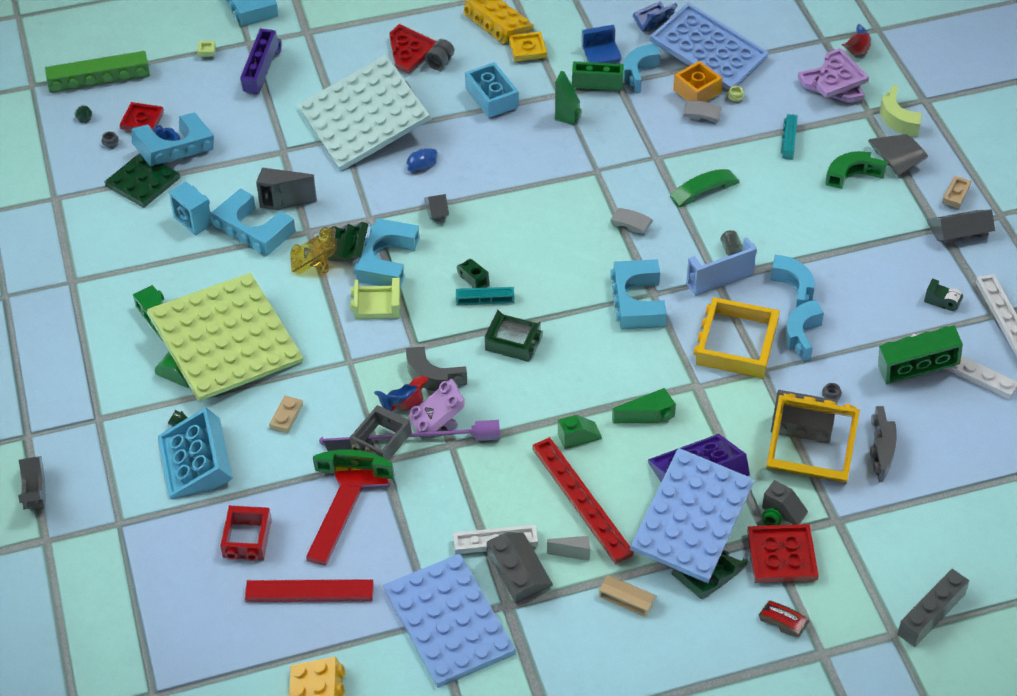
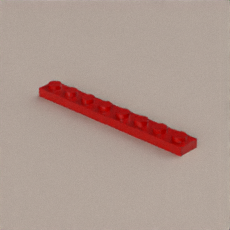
(583, 501)

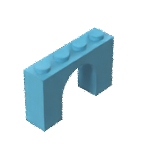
(253, 11)
(158, 151)
(385, 235)
(261, 238)
(632, 312)

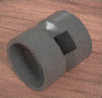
(439, 54)

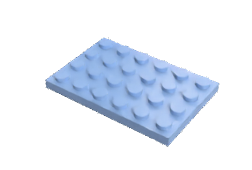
(699, 37)
(692, 515)
(449, 620)

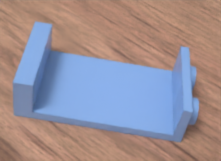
(722, 271)

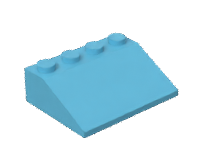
(195, 455)

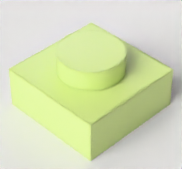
(206, 48)

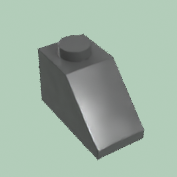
(437, 207)
(785, 501)

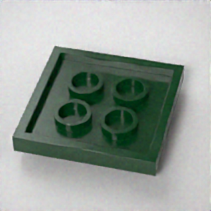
(140, 181)

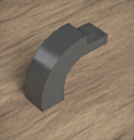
(420, 366)
(33, 483)

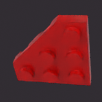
(409, 47)

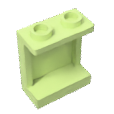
(376, 301)

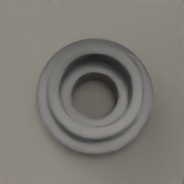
(109, 139)
(832, 391)

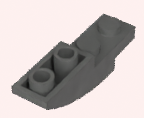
(884, 443)

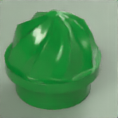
(771, 517)

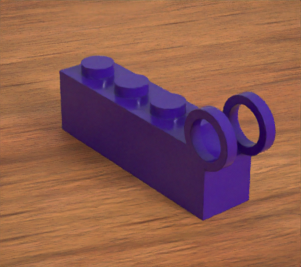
(260, 60)

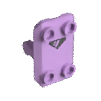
(438, 409)

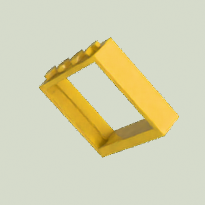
(732, 362)
(807, 470)

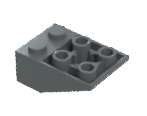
(285, 189)

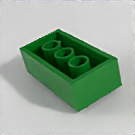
(920, 354)

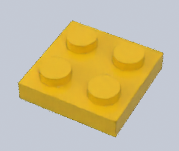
(527, 46)

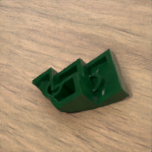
(349, 241)
(724, 571)

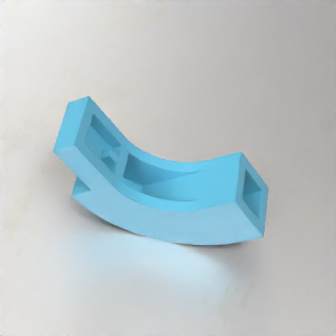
(638, 60)
(795, 274)
(801, 319)

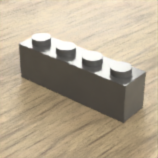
(933, 607)

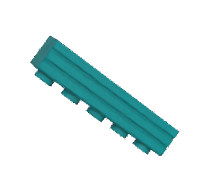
(789, 136)
(491, 295)

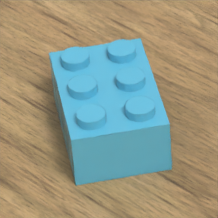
(491, 89)

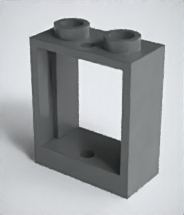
(387, 419)

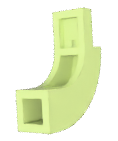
(898, 118)

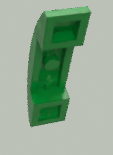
(702, 183)
(354, 459)

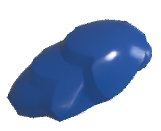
(166, 133)
(421, 159)

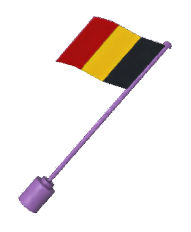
(365, 478)

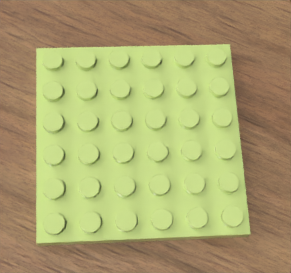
(224, 336)

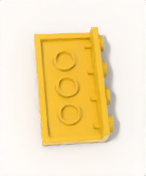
(496, 18)
(317, 678)

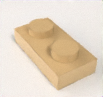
(956, 192)
(286, 414)

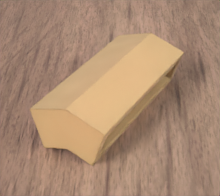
(627, 596)

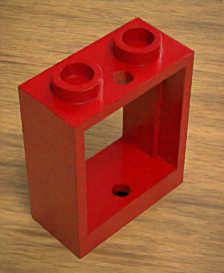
(246, 516)

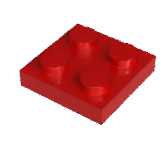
(140, 115)

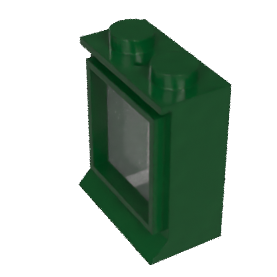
(513, 336)

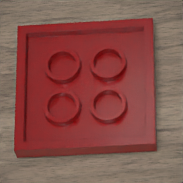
(782, 553)

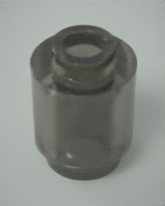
(731, 242)

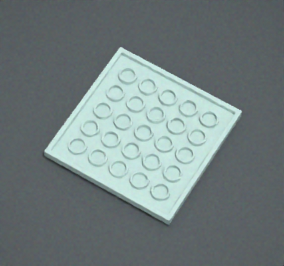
(364, 112)

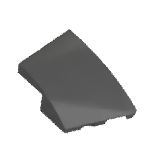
(900, 152)

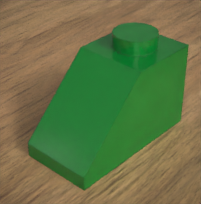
(577, 431)

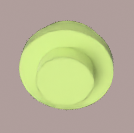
(736, 93)

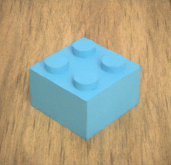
(190, 208)

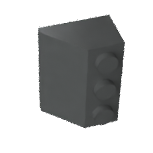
(962, 225)
(805, 422)
(518, 565)

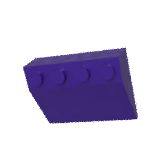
(714, 448)

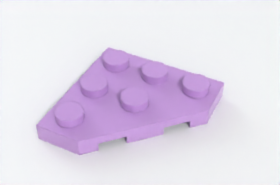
(839, 74)
(809, 81)

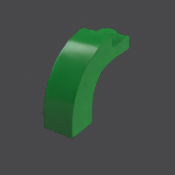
(851, 164)

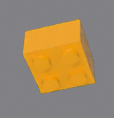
(697, 83)

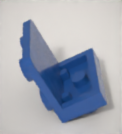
(653, 15)
(600, 44)

